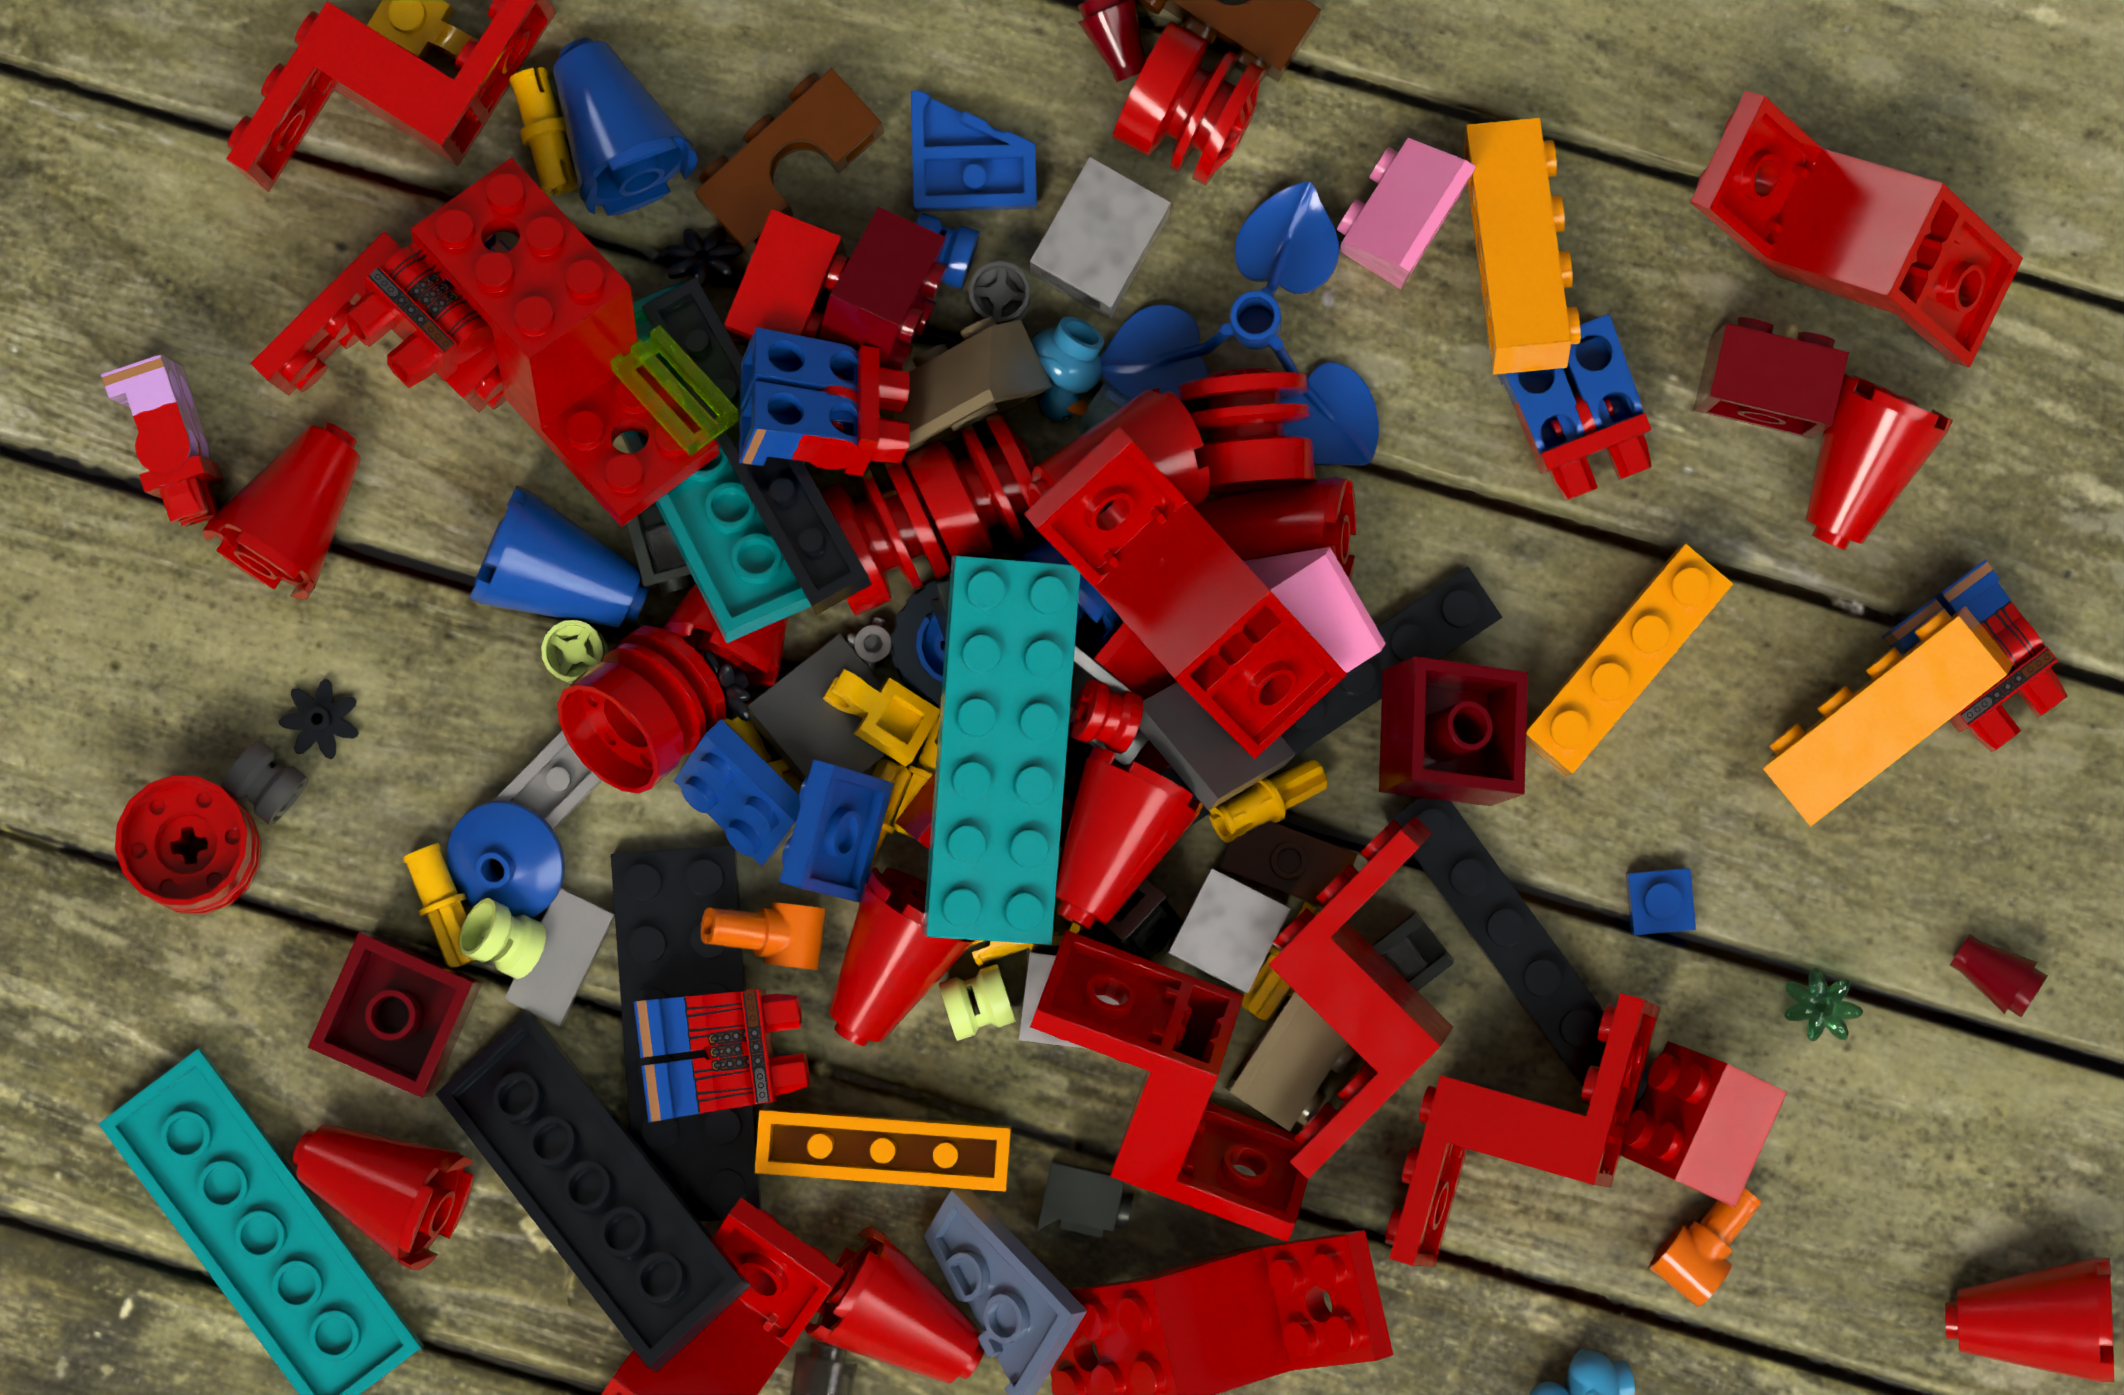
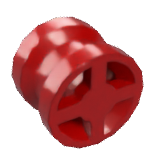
(1106, 716)

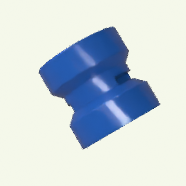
(957, 249)

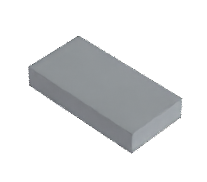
(572, 942)

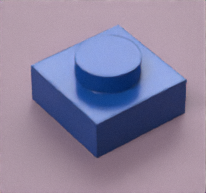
(1660, 901)

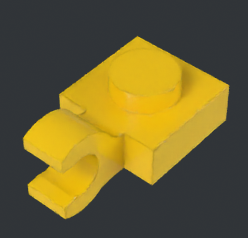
(419, 26)
(892, 718)

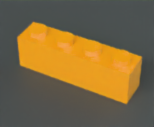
(1518, 246)
(1626, 660)
(1887, 715)
(883, 1149)

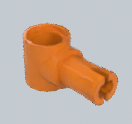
(781, 934)
(1696, 1256)

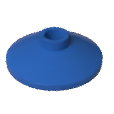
(523, 846)

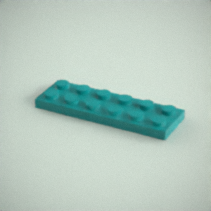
(723, 536)
(1001, 750)
(260, 1232)

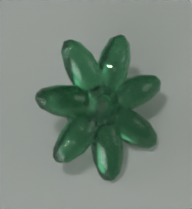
(1822, 1006)

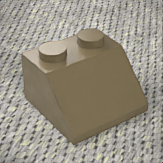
(971, 381)
(1290, 1064)

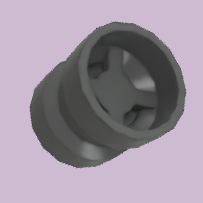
(1000, 284)
(267, 784)

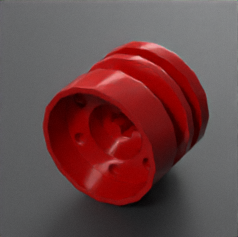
(1189, 103)
(1248, 431)
(977, 490)
(887, 533)
(641, 709)
(161, 823)

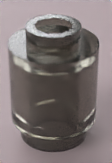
(823, 1371)

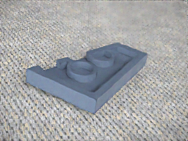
(1011, 1293)

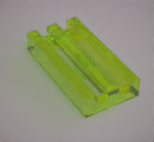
(644, 355)

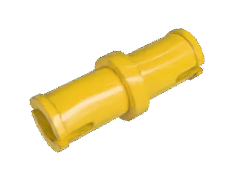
(544, 131)

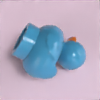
(1071, 365)
(1592, 1375)

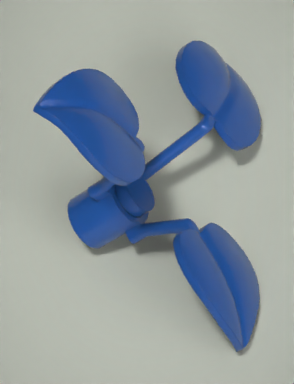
(1286, 245)

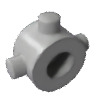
(872, 643)

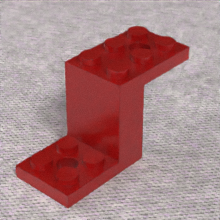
(388, 82)
(1856, 229)
(555, 328)
(299, 351)
(1185, 593)
(1358, 995)
(1179, 1035)
(1521, 1131)
(1228, 1321)
(758, 1329)

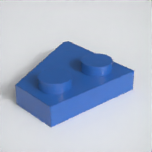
(967, 162)

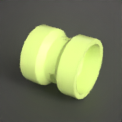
(566, 646)
(499, 937)
(991, 1000)

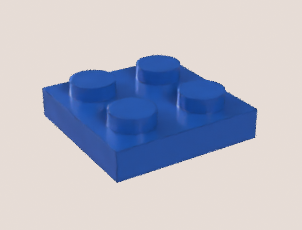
(739, 793)
(835, 831)

